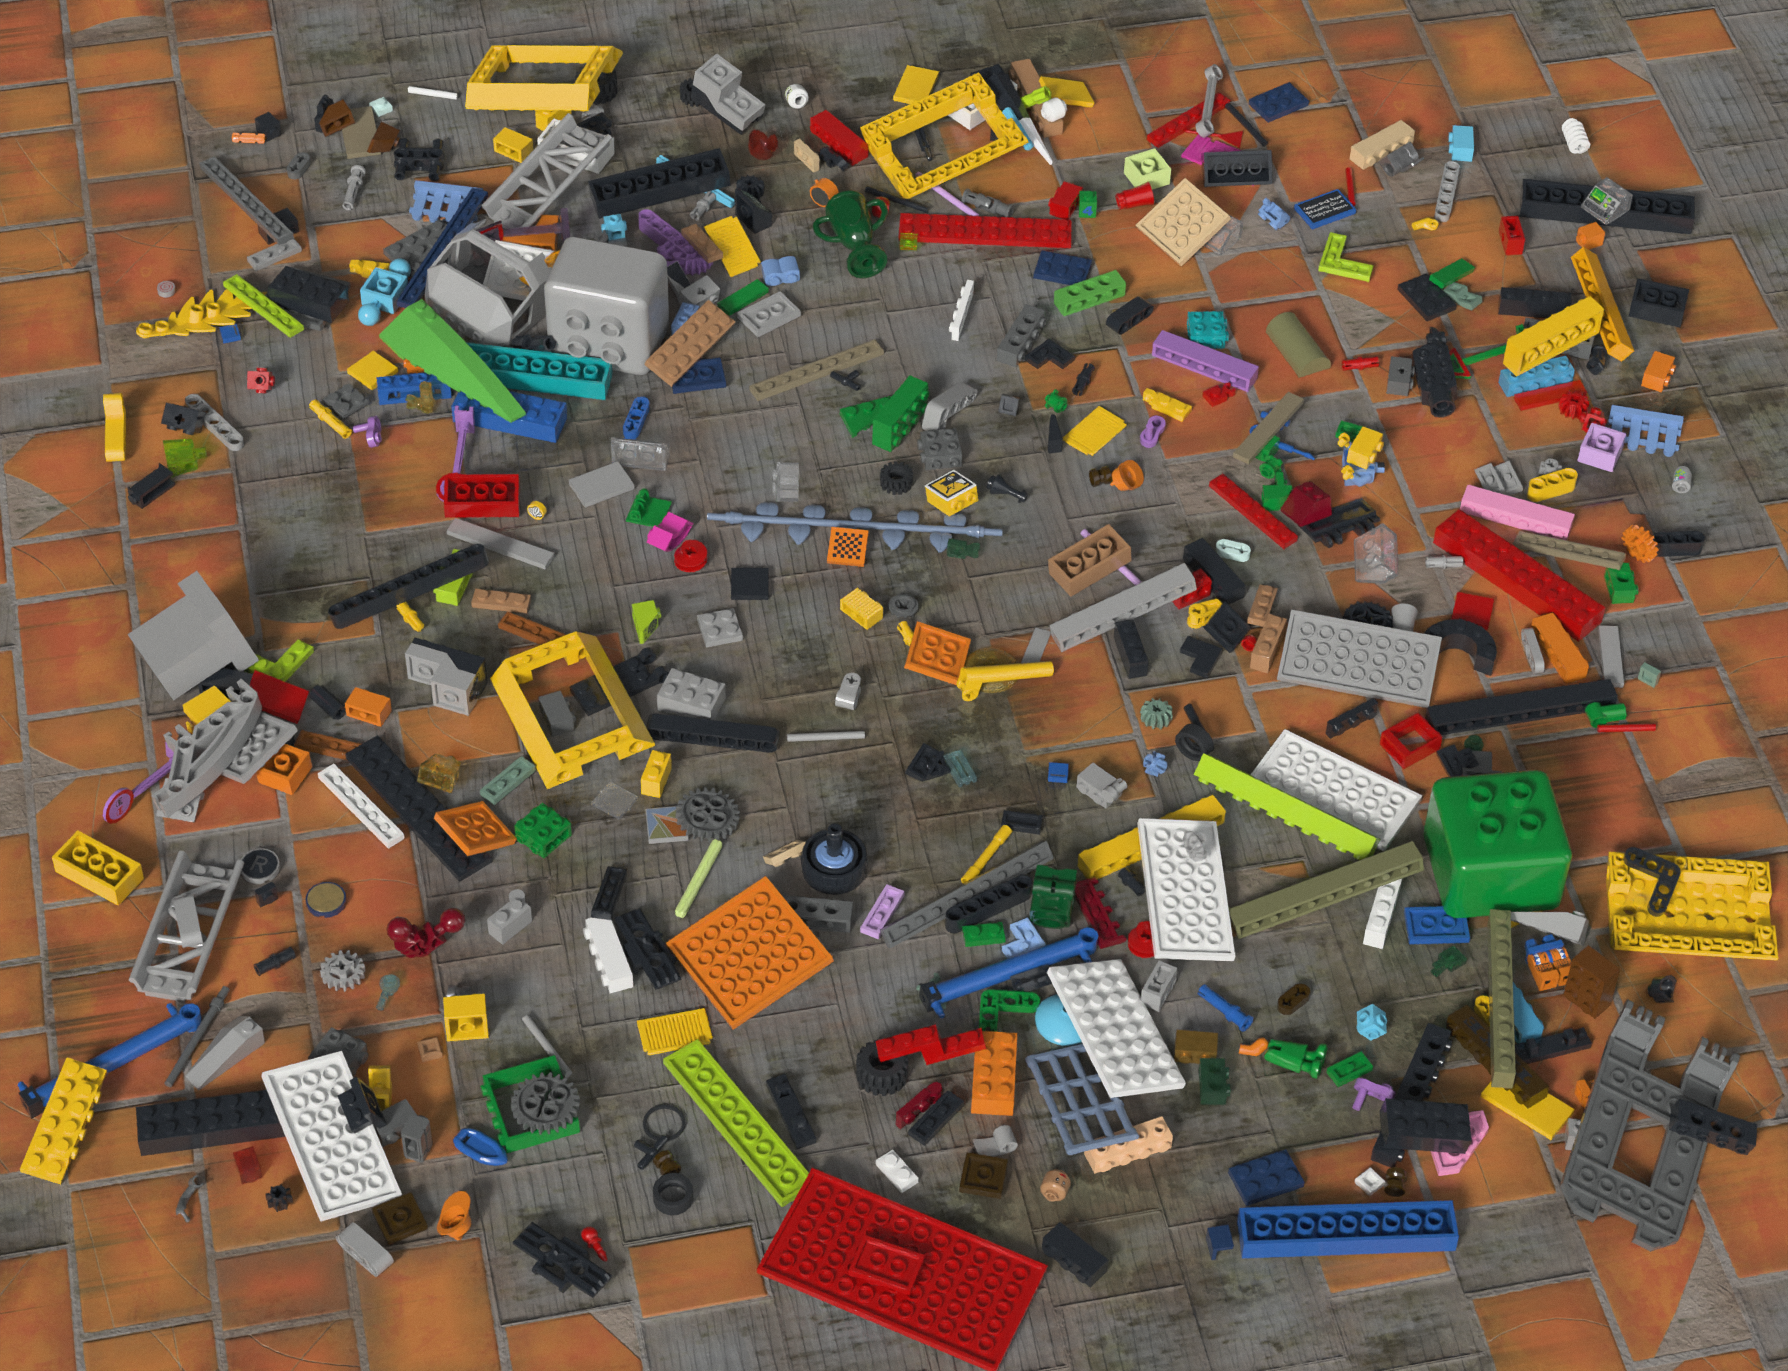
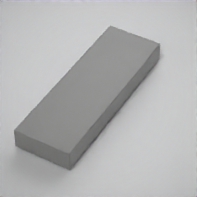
(273, 254)

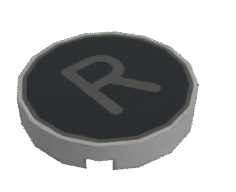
(260, 866)

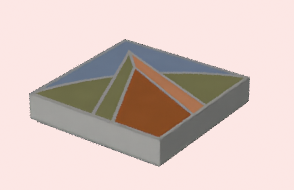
(663, 826)

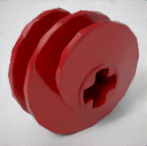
(691, 556)
(1140, 940)

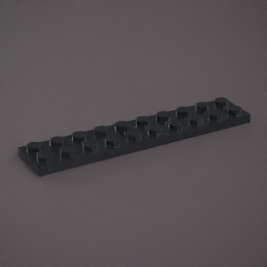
(412, 804)

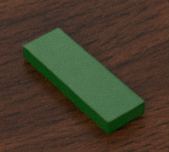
(1451, 273)
(743, 297)

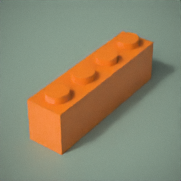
(1560, 648)

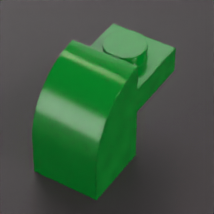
(1275, 495)

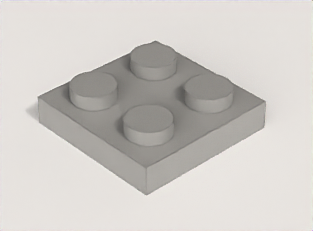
(719, 627)

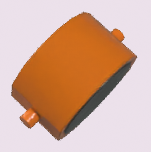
(823, 191)

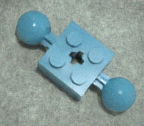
(383, 291)

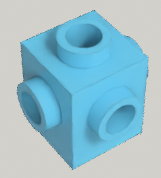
(614, 227)
(1371, 1022)

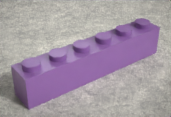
(1205, 361)

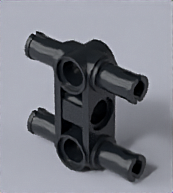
(418, 159)

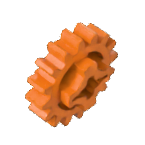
(1640, 543)

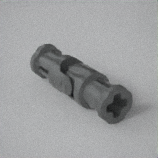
(986, 203)

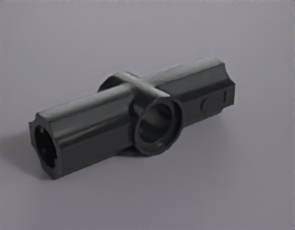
(535, 343)

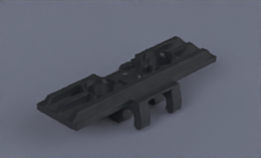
(656, 965)
(564, 1254)

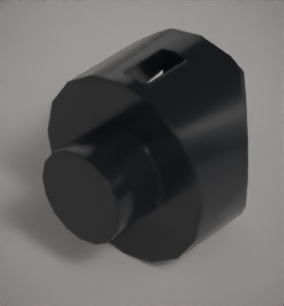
(1662, 988)

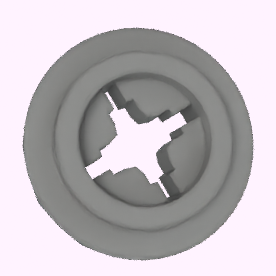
(1193, 846)

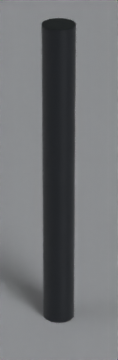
(1246, 124)
(897, 199)

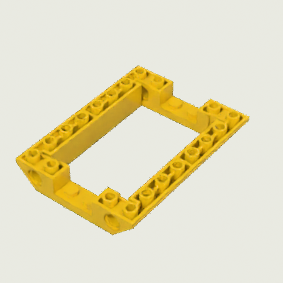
(539, 96)
(929, 109)
(566, 765)

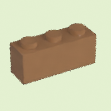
(1268, 643)

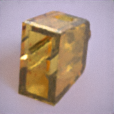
(440, 772)

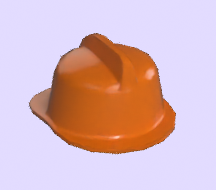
(1127, 476)
(454, 1216)

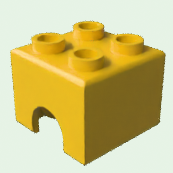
(203, 706)

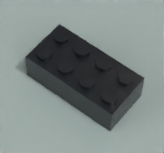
(308, 294)
(1425, 1126)

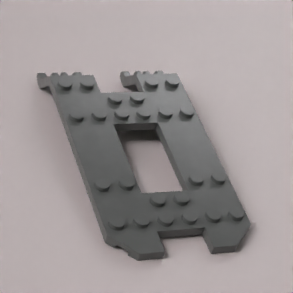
(1623, 1085)

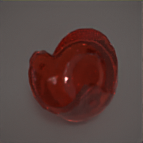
(761, 146)

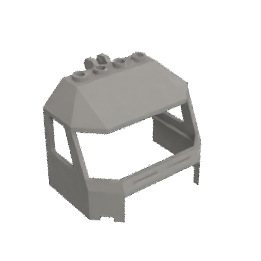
(472, 306)

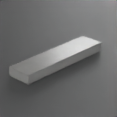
(1611, 655)

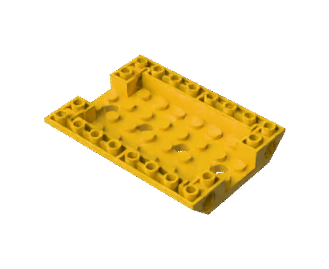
(1706, 886)

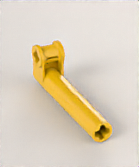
(973, 677)

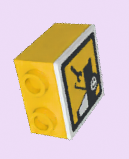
(951, 493)

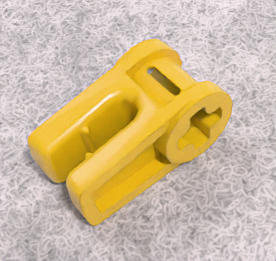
(1201, 612)

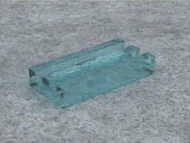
(972, 777)

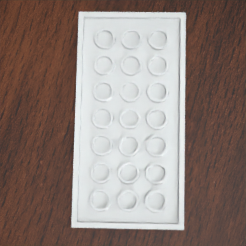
(1338, 786)
(1183, 895)
(1116, 1028)
(337, 1166)

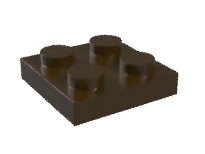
(983, 1175)
(399, 1218)

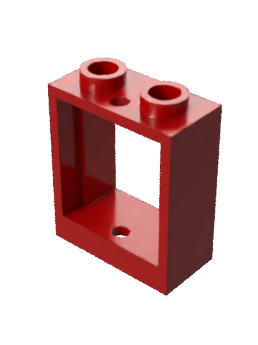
(1399, 752)

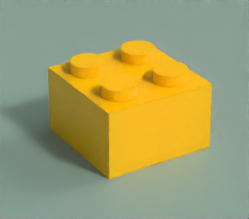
(465, 1017)

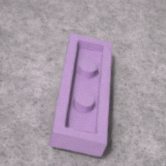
(882, 911)

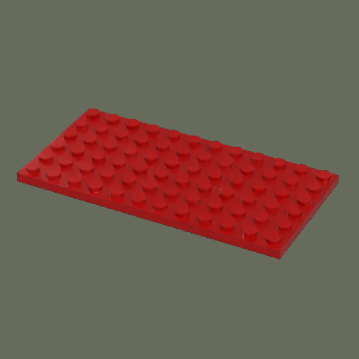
(965, 1293)

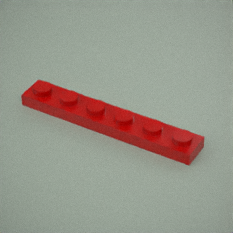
(1184, 122)
(1253, 511)

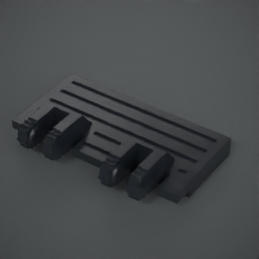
(1346, 517)

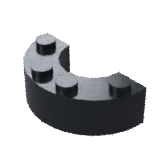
(1469, 638)

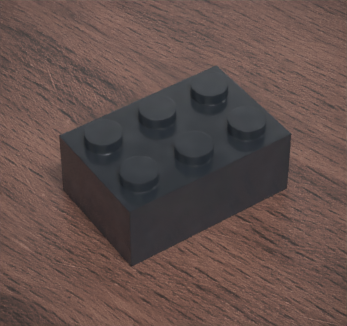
(1658, 302)

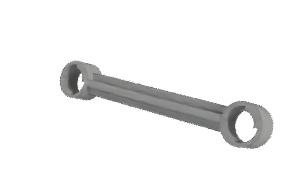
(1205, 126)

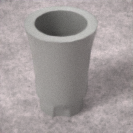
(1403, 616)

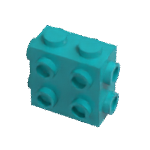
(1207, 328)

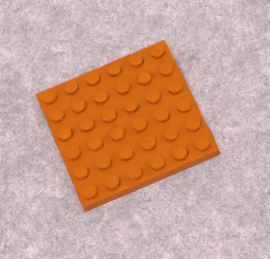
(749, 952)

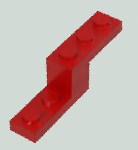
(930, 1044)

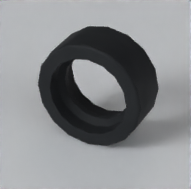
(1197, 734)
(670, 1180)

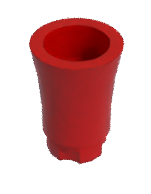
(1135, 197)

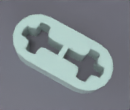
(1233, 550)

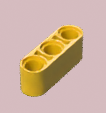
(1552, 485)

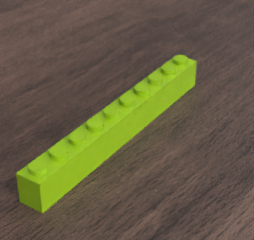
(1290, 808)

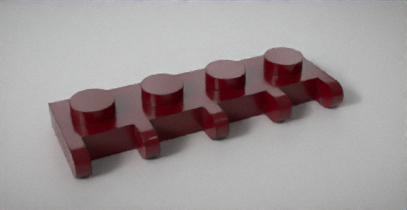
(1097, 914)

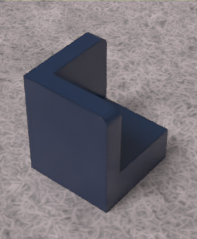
(1218, 1239)

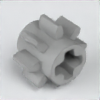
(1549, 466)

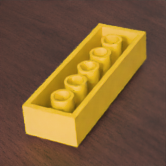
(1553, 336)

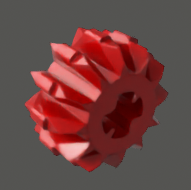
(1573, 404)

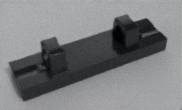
(1553, 1046)
(791, 1111)

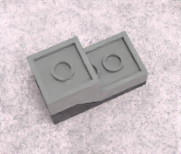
(719, 91)
(454, 675)

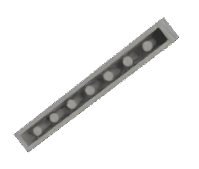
(1123, 606)

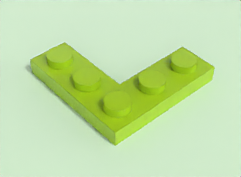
(1333, 264)
(287, 664)

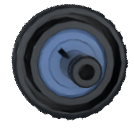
(834, 861)

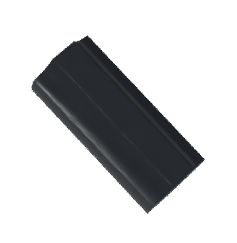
(327, 702)

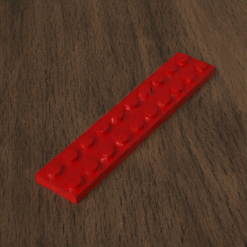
(987, 230)

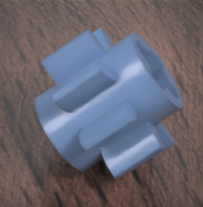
(1155, 763)

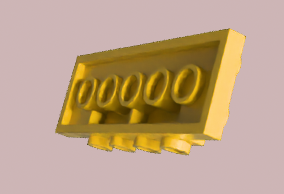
(64, 1121)

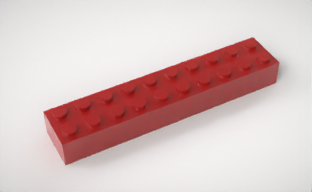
(1518, 574)

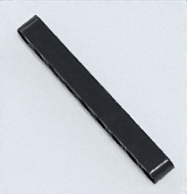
(408, 586)

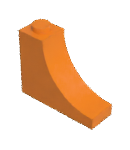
(544, 241)

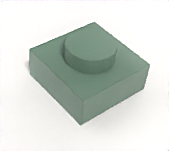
(1649, 675)

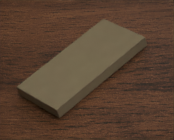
(359, 135)

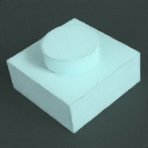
(381, 106)

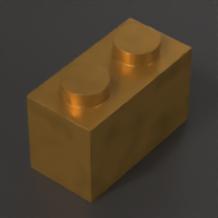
(1194, 1045)

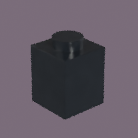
(268, 125)

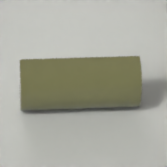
(1297, 345)

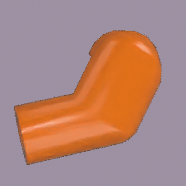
(1254, 1049)

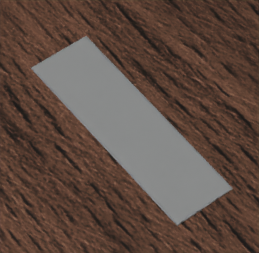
(1036, 646)

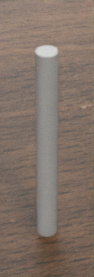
(826, 736)
(546, 1044)

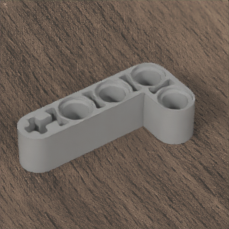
(946, 405)

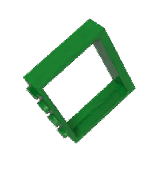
(513, 1076)

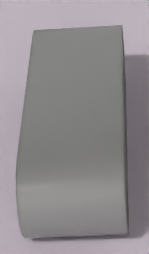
(187, 921)
(364, 1249)

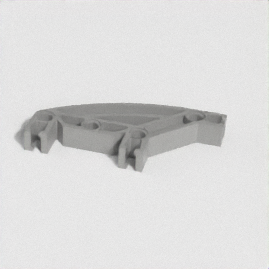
(209, 750)

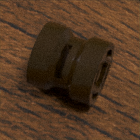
(1100, 476)
(665, 1162)
(1395, 1182)

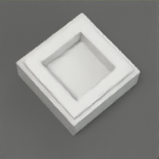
(1369, 1181)

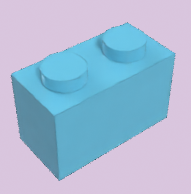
(1461, 143)

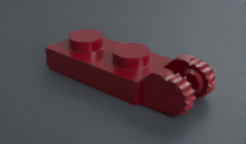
(918, 1104)

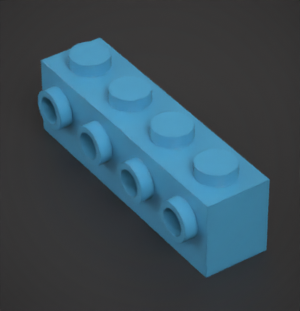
(1547, 374)

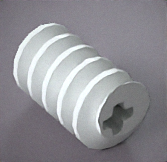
(1575, 136)

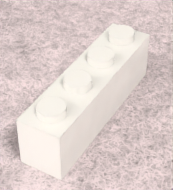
(1382, 914)
(609, 954)

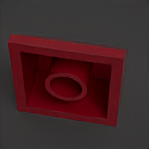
(1307, 504)

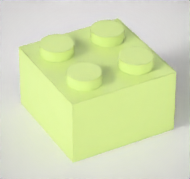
(1147, 167)

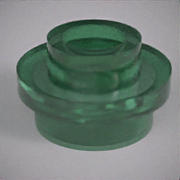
(1474, 742)

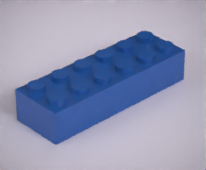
(542, 420)

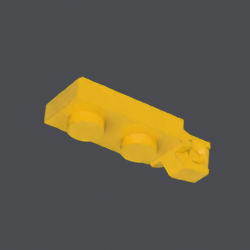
(366, 267)
(1167, 404)

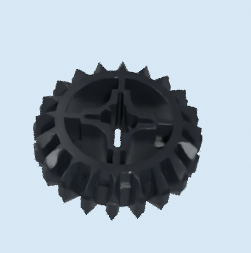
(1369, 614)

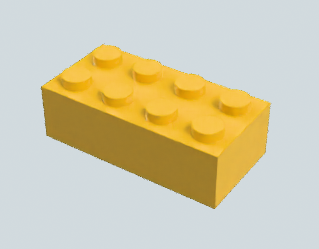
(98, 867)

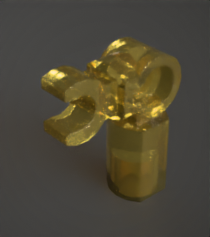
(425, 401)

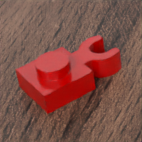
(1217, 395)

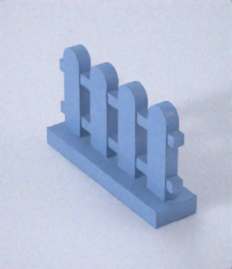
(438, 195)
(1648, 421)

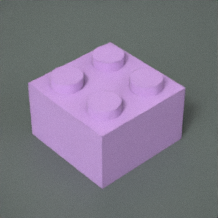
(1601, 447)

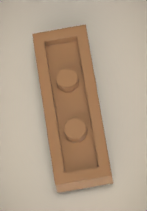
(702, 243)
(501, 601)
(1262, 605)

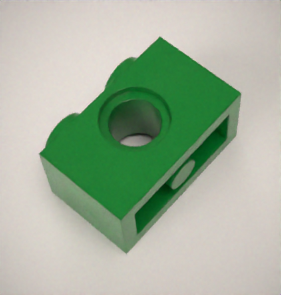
(1621, 584)

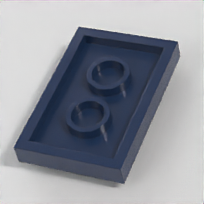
(1278, 102)
(1062, 268)
(703, 375)
(1266, 1177)

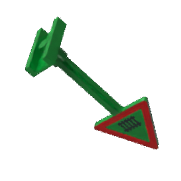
(1459, 364)

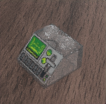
(1607, 201)

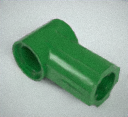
(1601, 714)

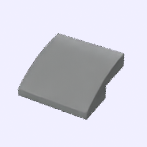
(1499, 478)

